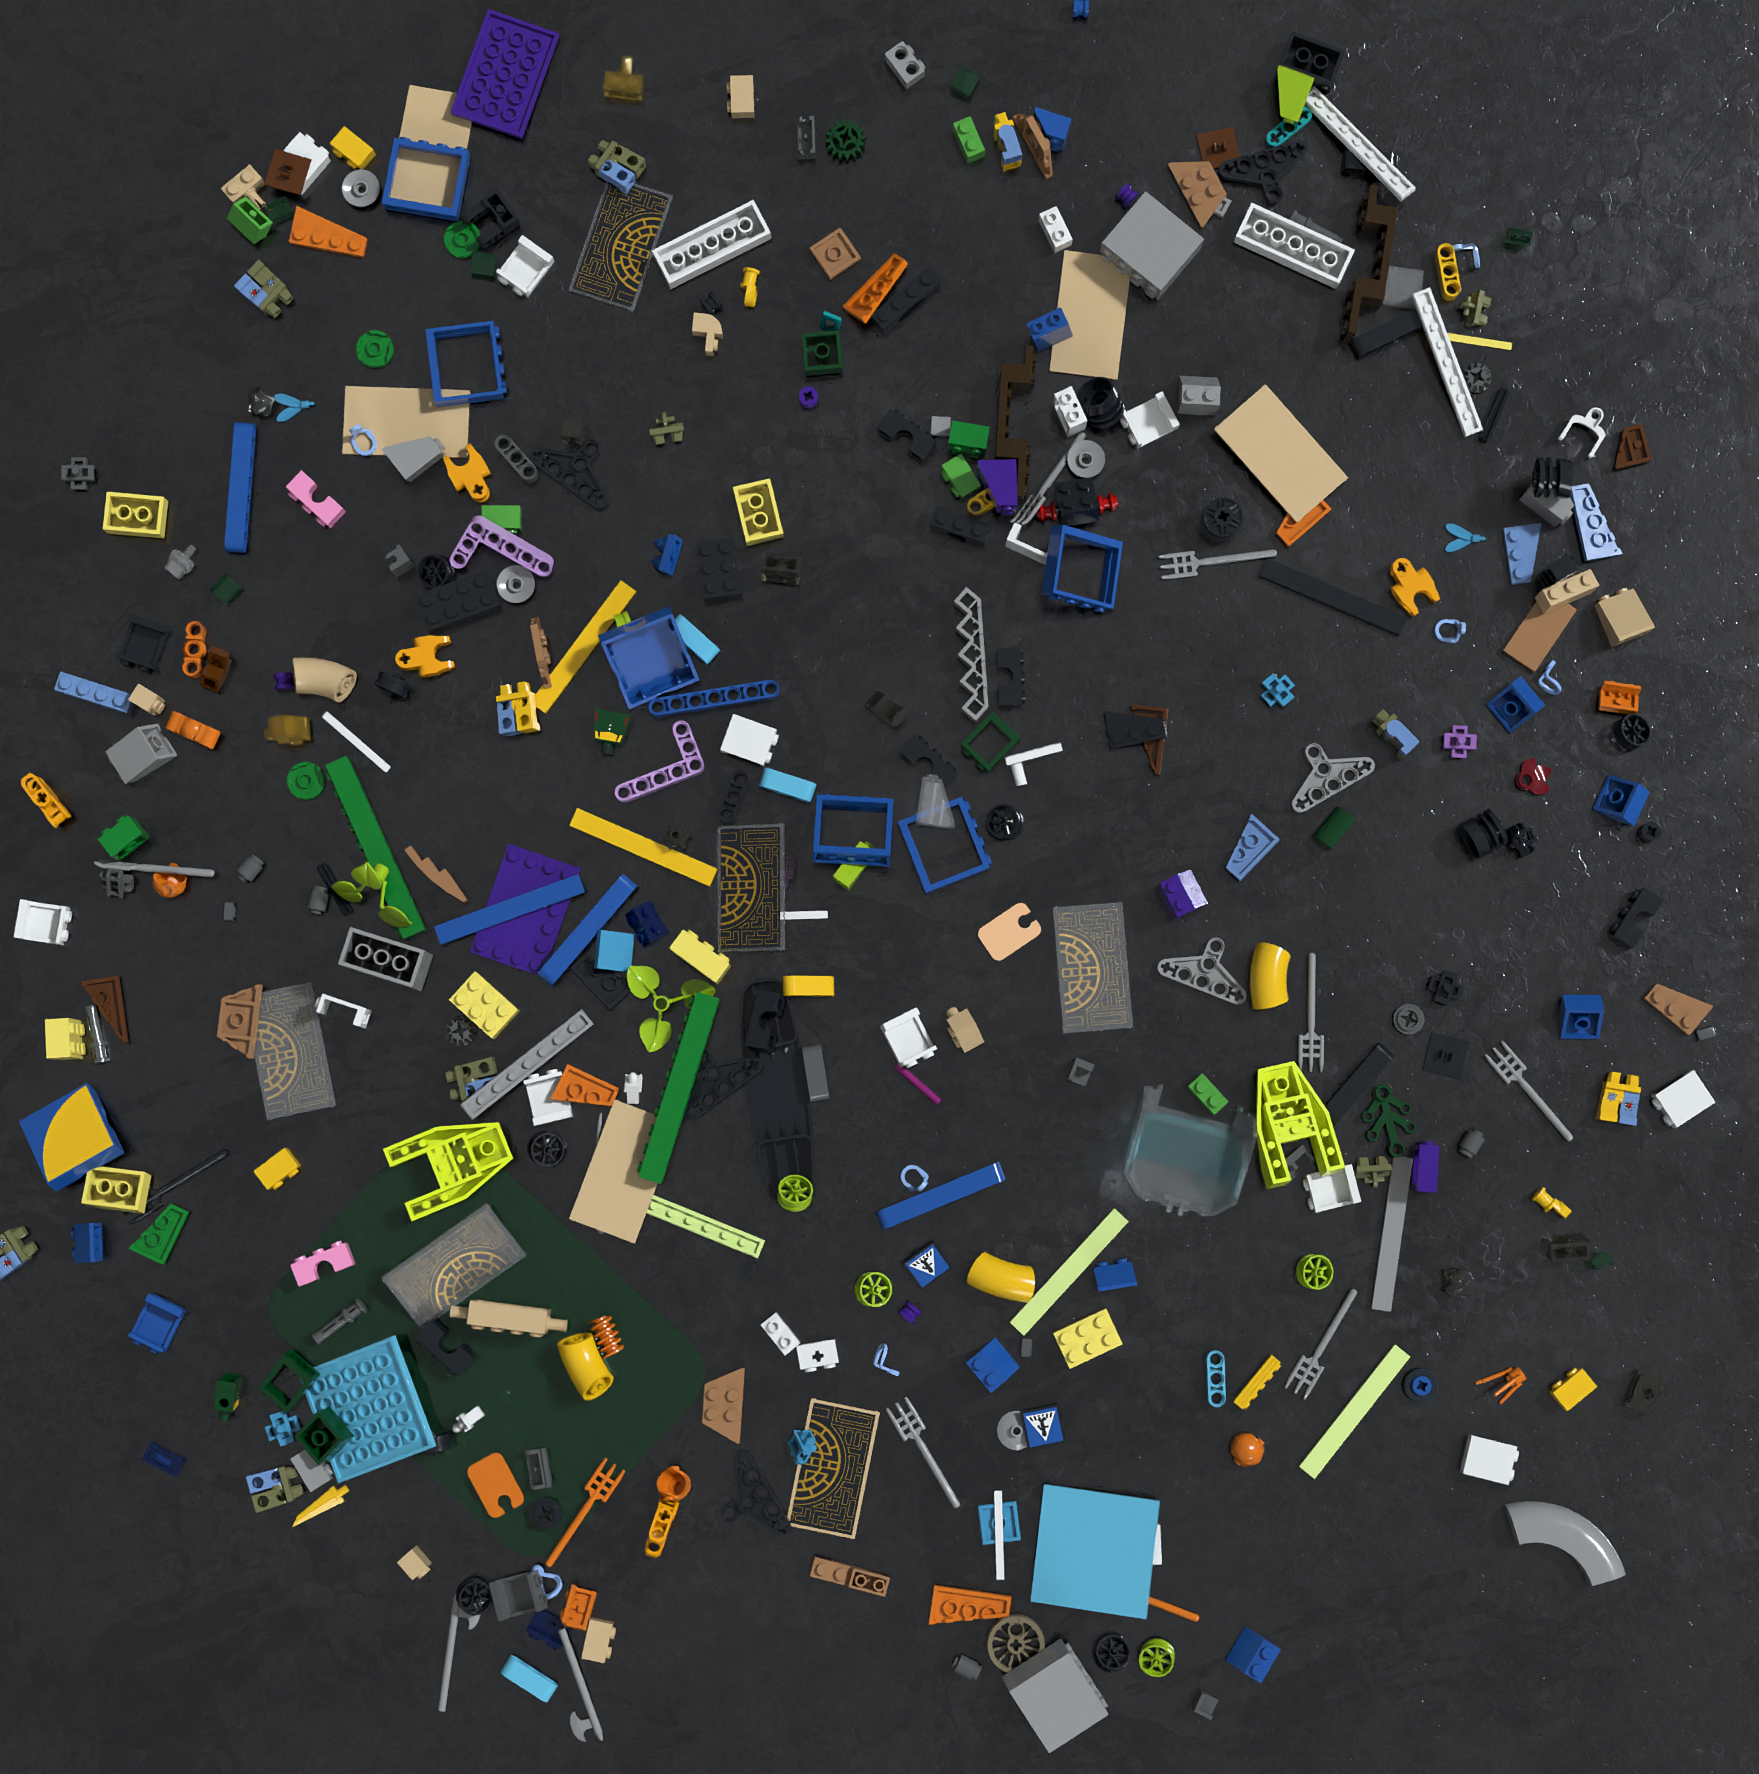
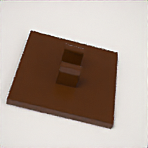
(1218, 146)
(287, 172)

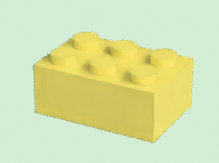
(758, 512)
(135, 515)
(700, 956)
(484, 1005)
(64, 1039)
(116, 1189)
(1087, 1338)

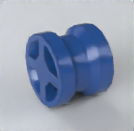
(1080, 7)

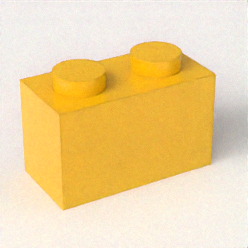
(352, 149)
(277, 1169)
(1572, 1388)

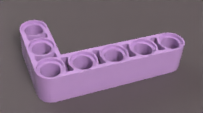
(500, 545)
(666, 771)

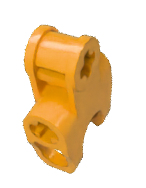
(470, 475)
(1409, 583)
(423, 656)
(46, 799)
(660, 1526)

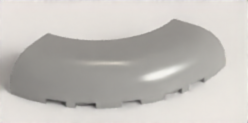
(1569, 1531)

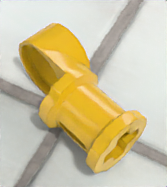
(748, 284)
(1548, 1202)

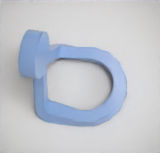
(1458, 247)
(358, 429)
(1461, 630)
(1554, 692)
(921, 1186)
(883, 1346)
(550, 1575)

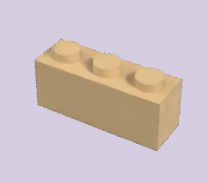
(1567, 591)

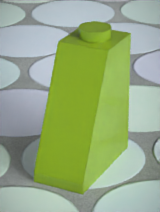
(1293, 92)
(849, 873)

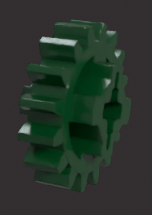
(852, 141)

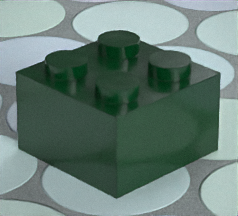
(822, 353)
(324, 1436)

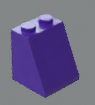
(1000, 483)
(1181, 894)

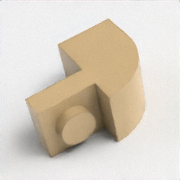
(709, 327)

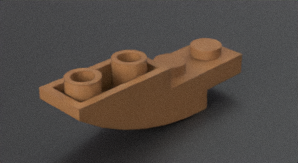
(849, 1576)

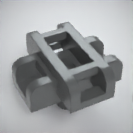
(78, 472)
(116, 879)

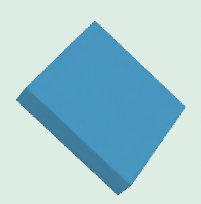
(614, 950)
(1011, 1528)

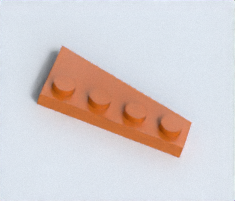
(319, 233)
(871, 294)
(960, 1604)

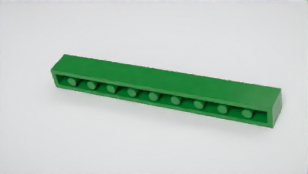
(373, 841)
(679, 1087)

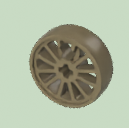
(1013, 1619)

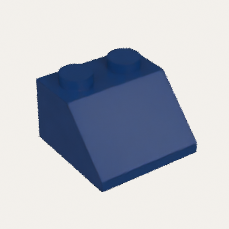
(1053, 127)
(1515, 704)
(1621, 800)
(1581, 1016)
(87, 1242)
(1114, 1275)
(992, 1364)
(1253, 1654)

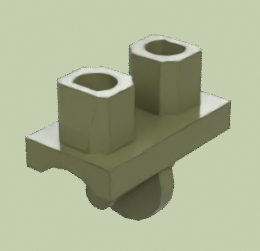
(1472, 308)
(658, 431)
(1374, 1173)

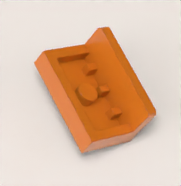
(1619, 697)
(578, 1608)

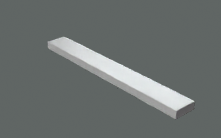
(1359, 144)
(1447, 362)

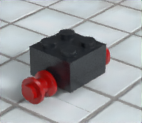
(1076, 503)

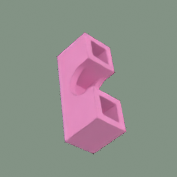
(302, 488)
(306, 1268)

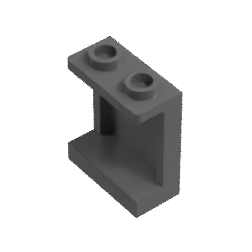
(518, 1595)

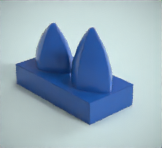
(671, 549)

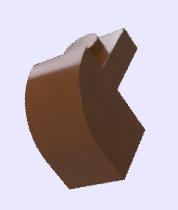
(216, 669)

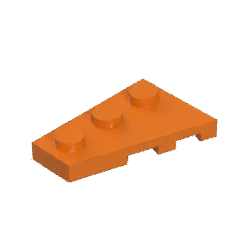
(1291, 531)
(584, 1088)

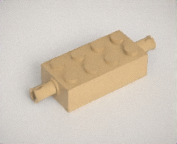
(508, 1316)

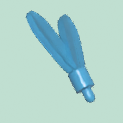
(294, 406)
(1464, 536)

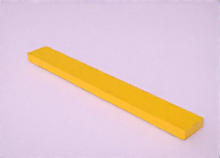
(584, 646)
(643, 847)

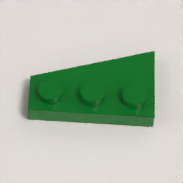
(161, 1235)

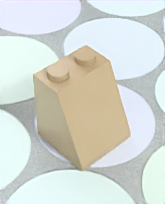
(1623, 616)

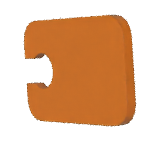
(493, 1479)

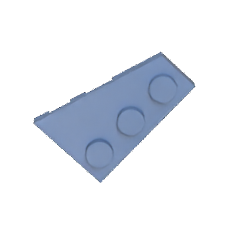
(1521, 551)
(1251, 848)

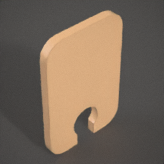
(1004, 935)

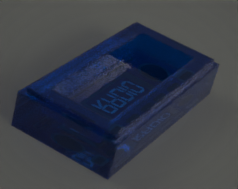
(163, 1459)

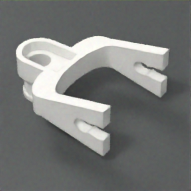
(1589, 422)

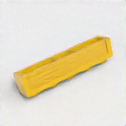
(1257, 1382)

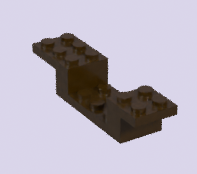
(1366, 291)
(1014, 378)

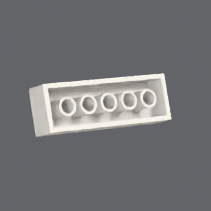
(711, 244)
(1294, 246)

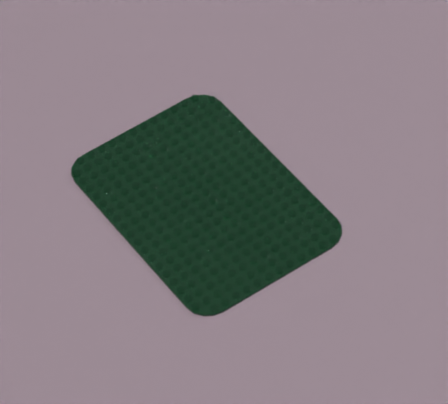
(515, 1376)

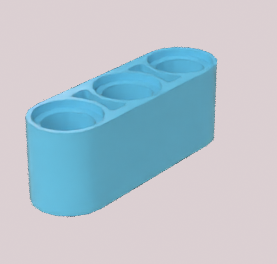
(696, 641)
(787, 785)
(1220, 1386)
(528, 1678)

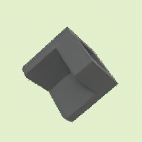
(1080, 1071)
(1204, 1704)

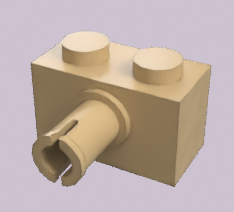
(245, 185)
(963, 1029)

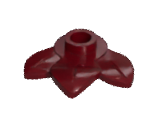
(1536, 776)

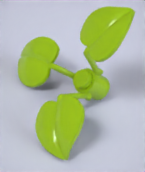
(373, 878)
(642, 982)

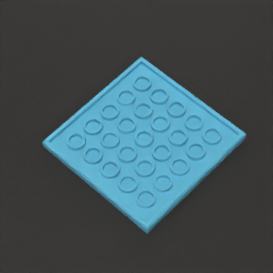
(376, 1403)
(1095, 1551)

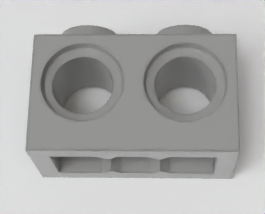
(900, 67)

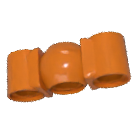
(193, 640)
(192, 730)

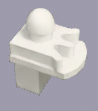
(633, 1086)
(466, 1420)

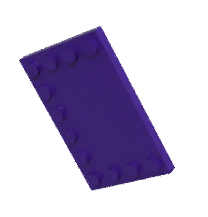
(505, 74)
(528, 939)

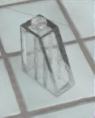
(934, 805)

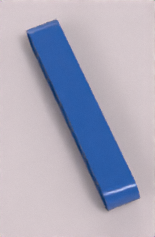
(240, 487)
(723, 701)
(587, 929)
(940, 1195)

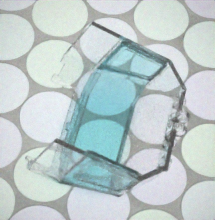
(1187, 1157)

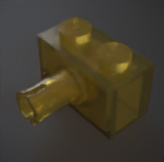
(623, 83)
(288, 729)

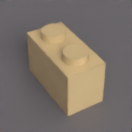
(742, 96)
(147, 700)
(415, 1563)
(597, 1640)

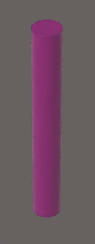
(918, 1084)

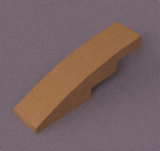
(442, 878)

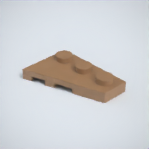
(1677, 1007)

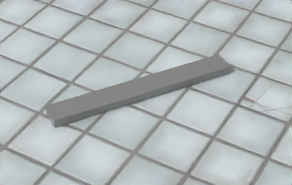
(526, 1064)
(1391, 1233)

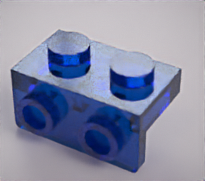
(646, 923)
(546, 1627)

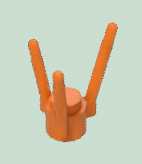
(1514, 1379)

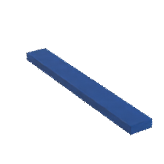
(509, 909)

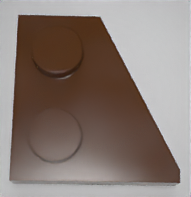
(1632, 448)

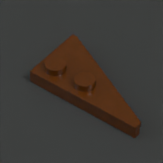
(1156, 747)
(108, 997)

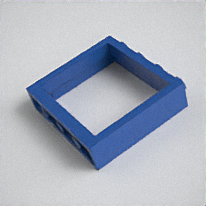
(422, 208)
(463, 330)
(1110, 569)
(977, 840)
(853, 855)

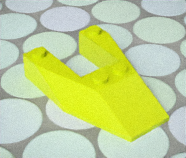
(1291, 1112)
(460, 1158)

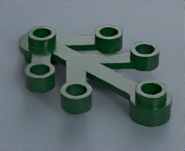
(1388, 1117)

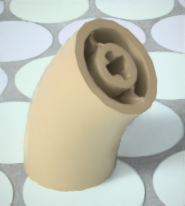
(322, 678)

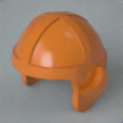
(169, 884)
(1247, 1449)
(673, 1484)

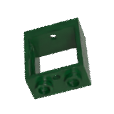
(969, 752)
(301, 1369)

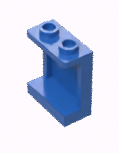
(1049, 329)
(157, 1323)

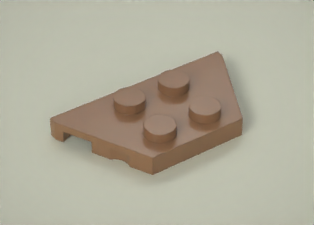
(1036, 142)
(1200, 188)
(541, 652)
(240, 1019)
(724, 1404)

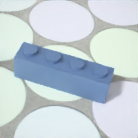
(94, 693)

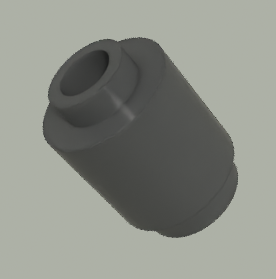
(249, 868)
(318, 900)
(1471, 1143)
(966, 1667)

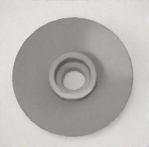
(360, 179)
(1092, 452)
(515, 574)
(1005, 1431)

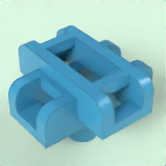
(1278, 690)
(282, 1428)
(802, 1445)

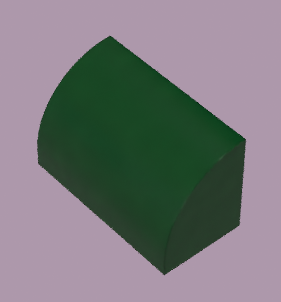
(1333, 827)

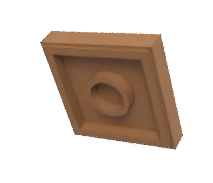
(835, 253)

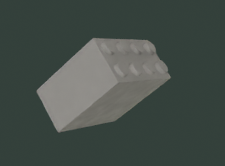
(1151, 246)
(385, 959)
(1056, 1695)

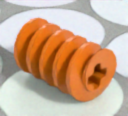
(606, 1335)

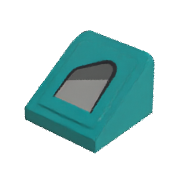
(830, 322)

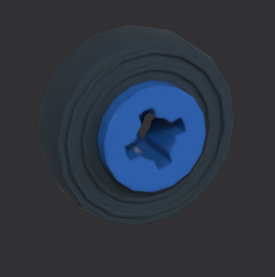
(1414, 1384)

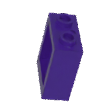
(1425, 1167)

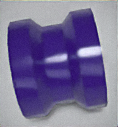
(1126, 195)
(810, 400)
(283, 681)
(909, 1312)

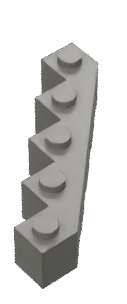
(972, 654)

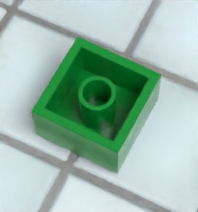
(968, 439)
(123, 837)

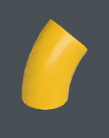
(1268, 976)
(1002, 1278)
(585, 1365)

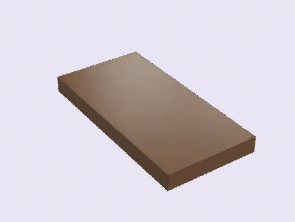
(1537, 635)

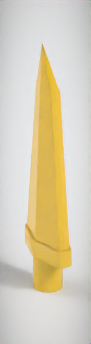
(324, 1502)

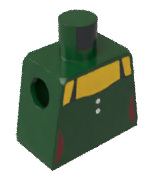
(610, 729)
(227, 1394)

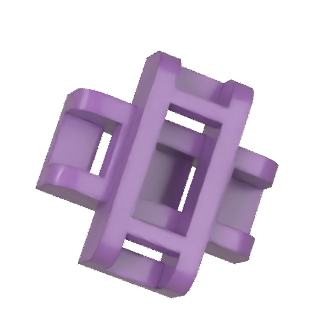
(1460, 742)

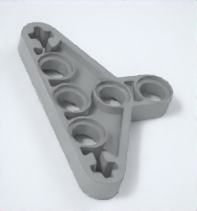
(1335, 772)
(1214, 976)

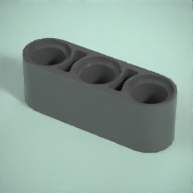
(510, 452)
(815, 1072)

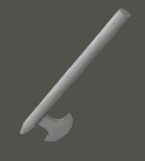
(456, 1612)
(577, 1725)

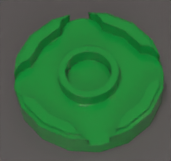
(461, 240)
(374, 349)
(305, 780)

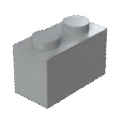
(310, 1472)

